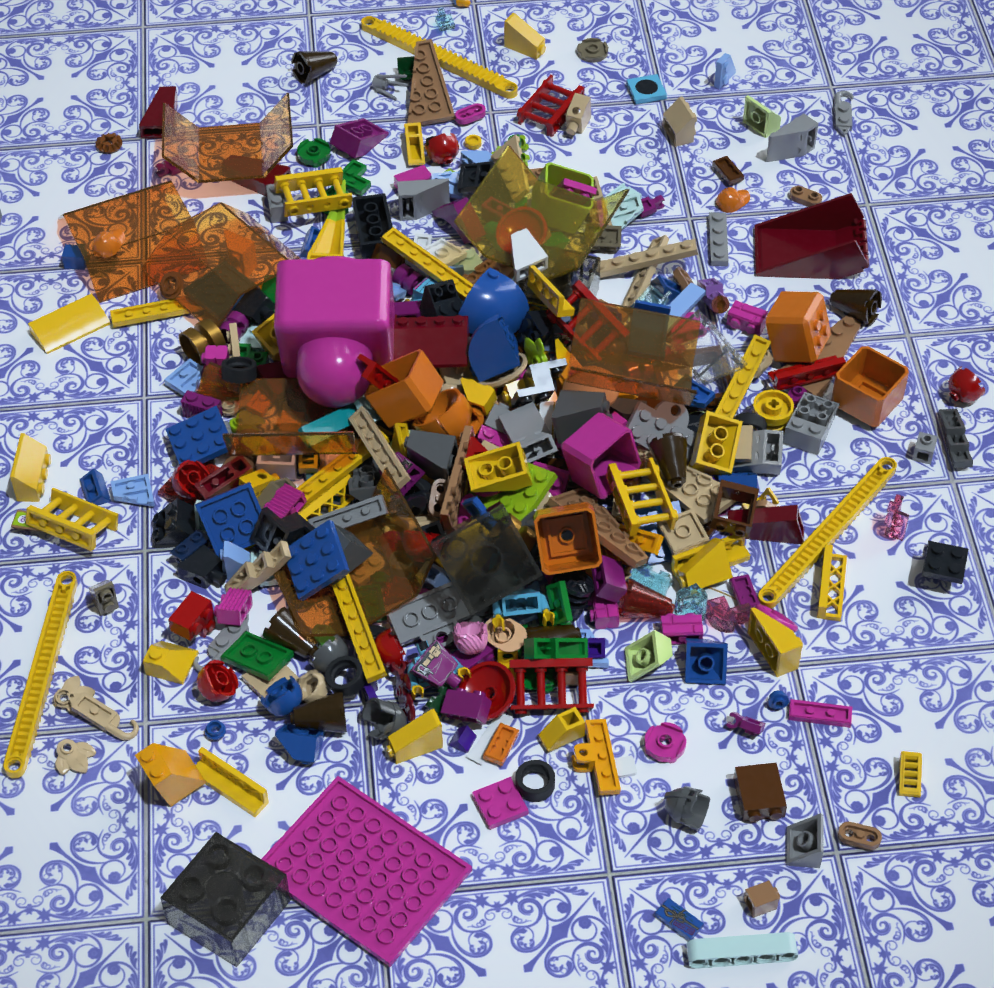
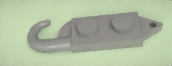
(843, 113)
(223, 641)

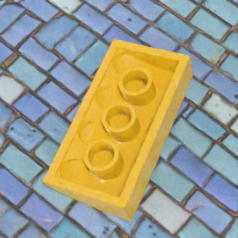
(68, 323)

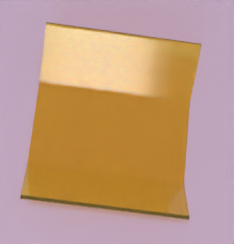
(557, 218)

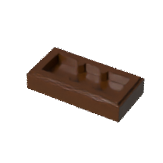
(728, 170)

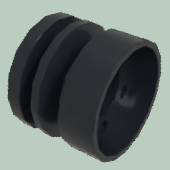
(579, 590)

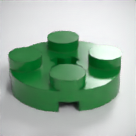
(306, 149)

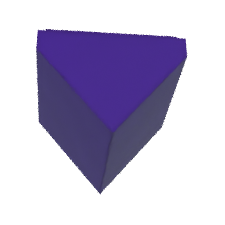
(596, 648)
(463, 739)

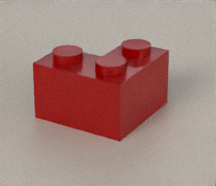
(193, 617)

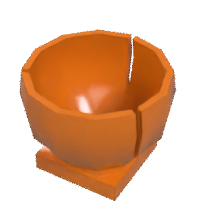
(448, 415)

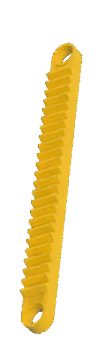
(447, 60)
(827, 532)
(40, 675)

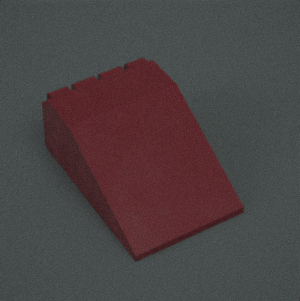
(814, 242)

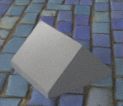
(806, 842)

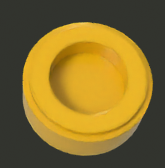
(473, 142)

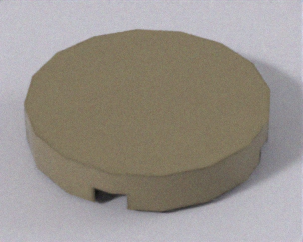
(592, 50)

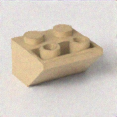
(680, 122)

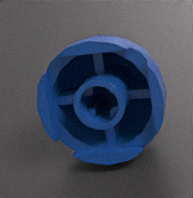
(282, 697)

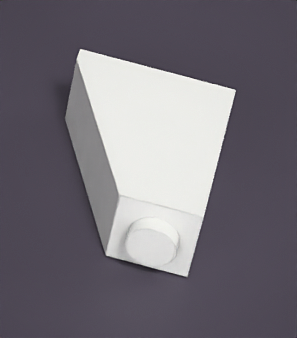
(525, 253)

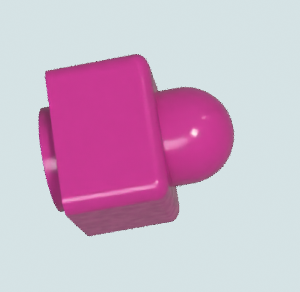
(327, 317)

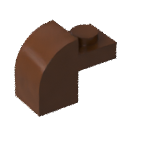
(386, 253)

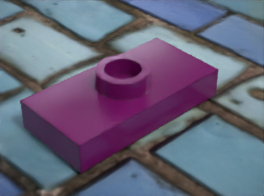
(744, 590)

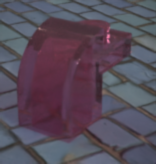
(725, 618)

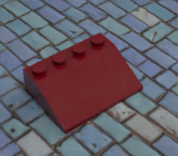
(439, 337)

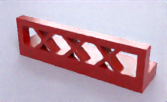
(806, 372)
(376, 374)

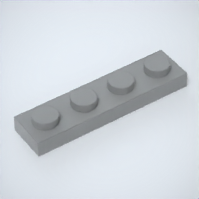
(718, 239)
(354, 513)

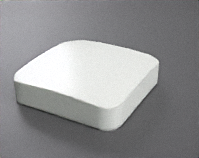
(625, 766)

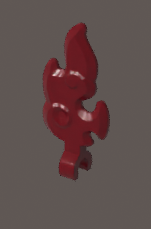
(403, 685)

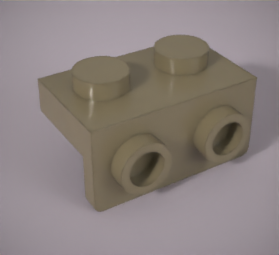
(609, 238)

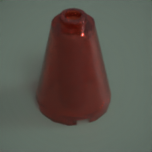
(643, 602)

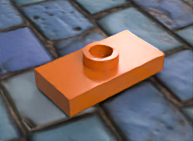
(501, 744)

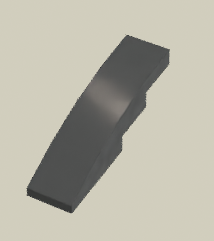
(955, 438)

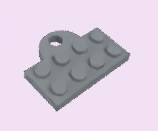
(651, 423)
(430, 616)

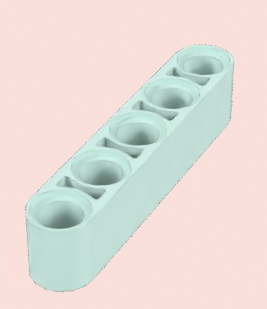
(742, 950)

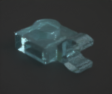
(443, 20)

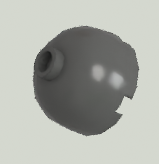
(327, 653)

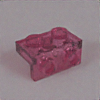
(895, 520)

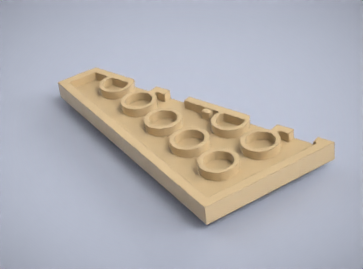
(695, 494)

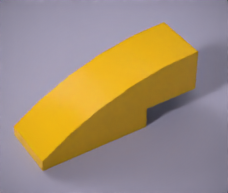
(414, 144)

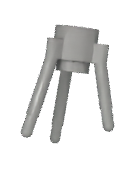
(380, 82)

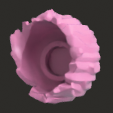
(470, 637)

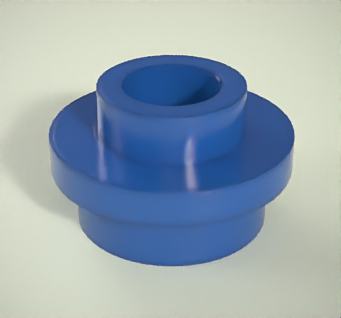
(778, 700)
(213, 726)

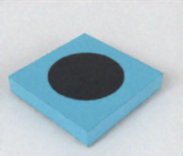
(646, 89)

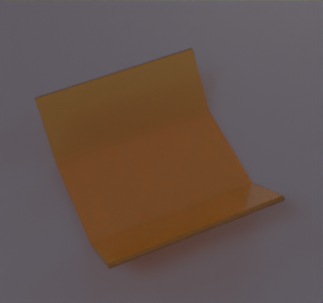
(227, 150)
(143, 219)
(219, 260)
(634, 351)
(270, 420)
(382, 581)

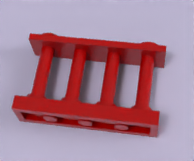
(558, 116)
(579, 291)
(541, 666)

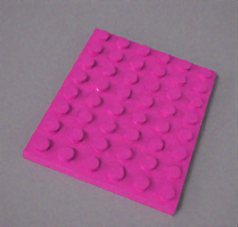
(366, 870)

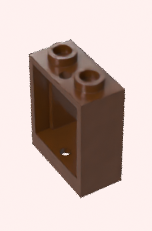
(739, 493)

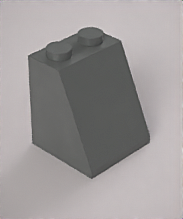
(575, 409)
(432, 452)
(353, 549)

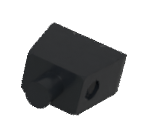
(256, 306)
(202, 568)

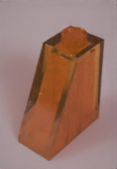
(214, 386)

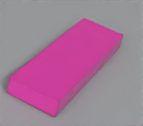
(820, 713)

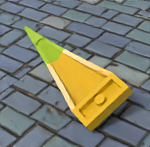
(331, 236)

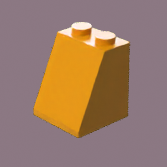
(170, 771)

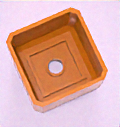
(798, 327)
(870, 386)
(412, 395)
(567, 555)

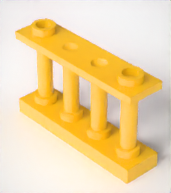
(309, 180)
(627, 506)
(67, 530)

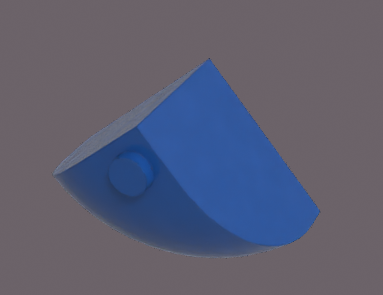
(495, 295)
(492, 349)

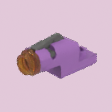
(714, 295)

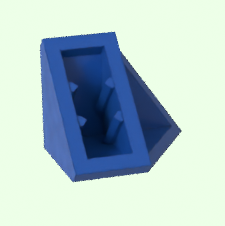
(664, 285)

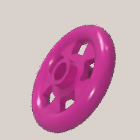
(778, 617)

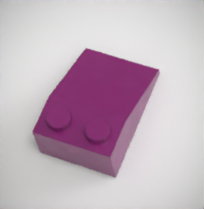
(357, 137)

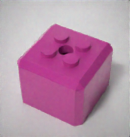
(594, 447)

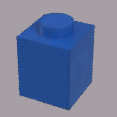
(73, 258)

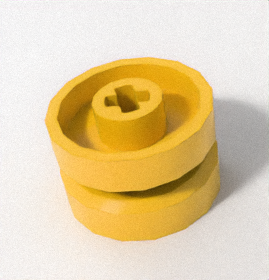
(774, 407)

